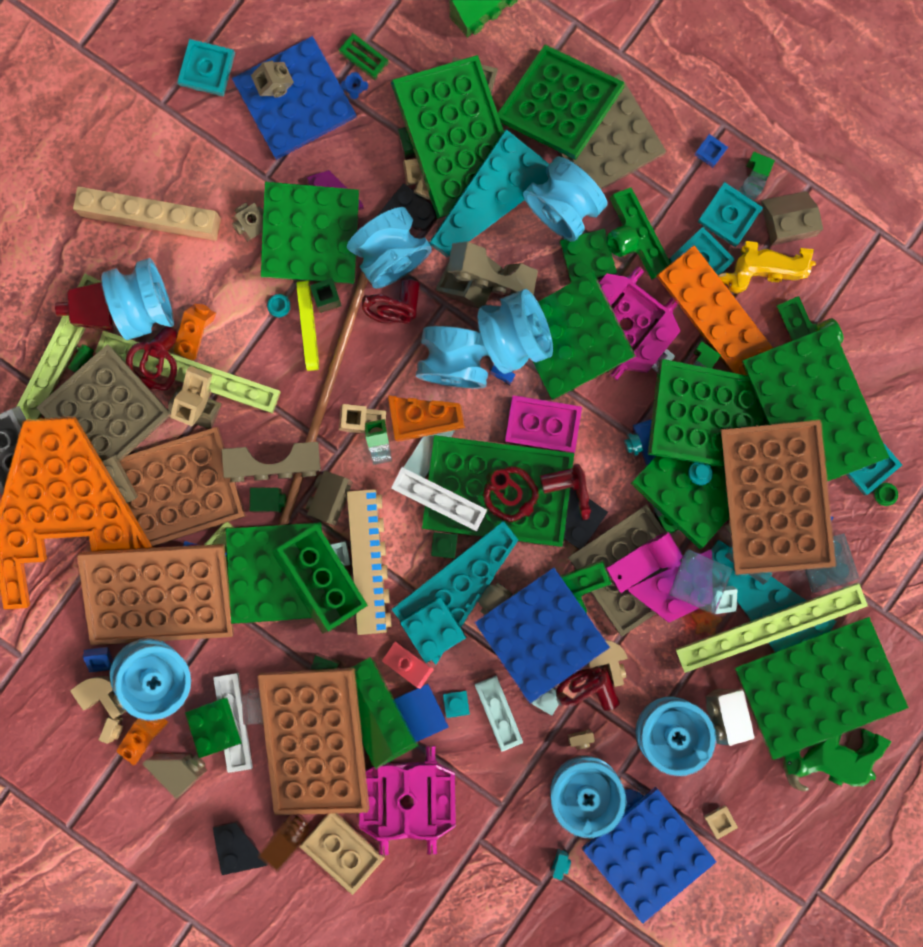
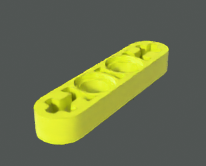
(308, 325)

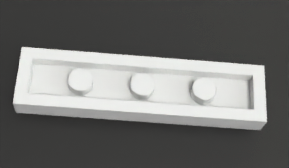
(439, 499)
(239, 756)

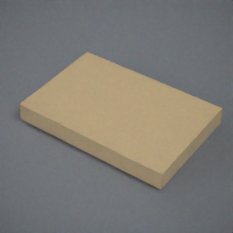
(342, 852)

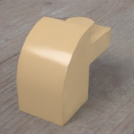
(193, 396)
(354, 417)
(611, 658)
(96, 690)

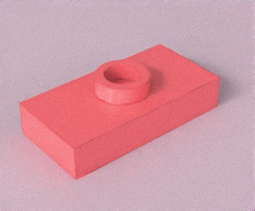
(407, 665)

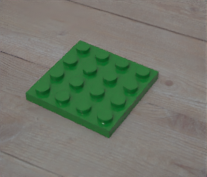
(560, 101)
(308, 232)
(583, 336)
(691, 507)
(255, 578)

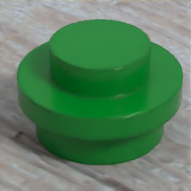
(886, 494)

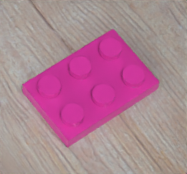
(543, 424)

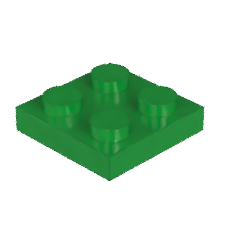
(588, 255)
(213, 727)

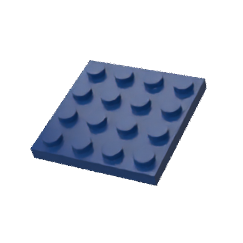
(307, 110)
(542, 635)
(649, 855)

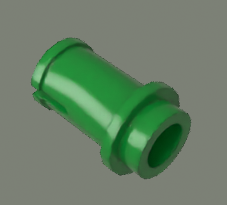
(82, 357)

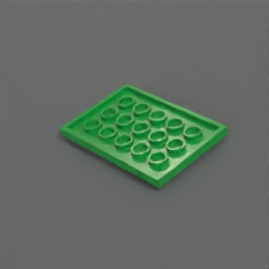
(449, 126)
(812, 383)
(693, 409)
(463, 469)
(820, 688)

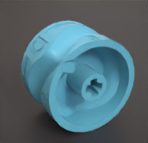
(565, 198)
(388, 247)
(137, 299)
(515, 331)
(453, 357)
(139, 691)
(689, 749)
(603, 807)

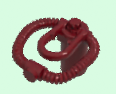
(406, 305)
(159, 349)
(565, 479)
(500, 480)
(600, 683)

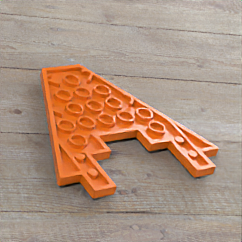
(58, 492)

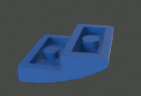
(422, 712)

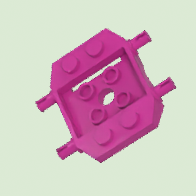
(642, 312)
(413, 821)

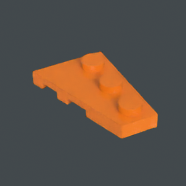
(423, 418)

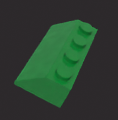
(473, 14)
(319, 579)
(381, 721)

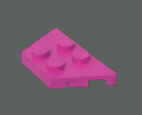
(655, 594)

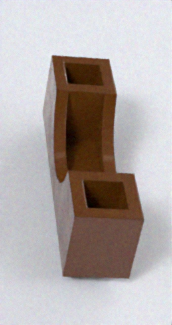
(285, 841)

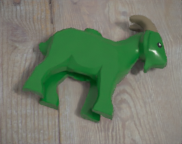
(837, 761)

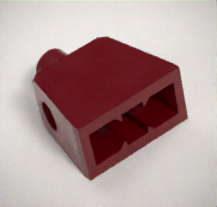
(86, 307)

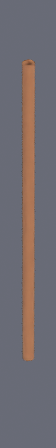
(326, 391)

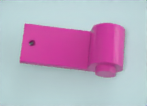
(645, 560)

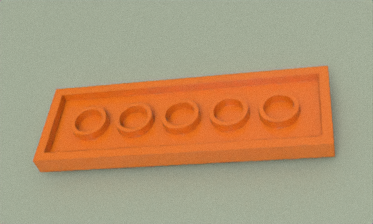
(713, 310)

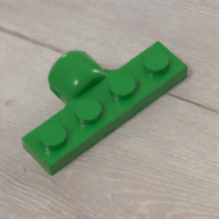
(636, 234)
(798, 323)
(586, 580)

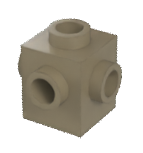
(272, 79)
(241, 224)

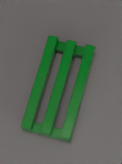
(378, 68)

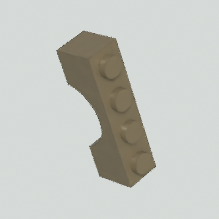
(471, 263)
(240, 463)

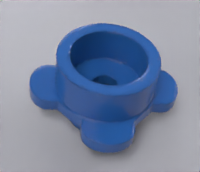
(351, 79)

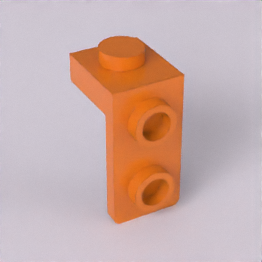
(192, 330)
(139, 738)

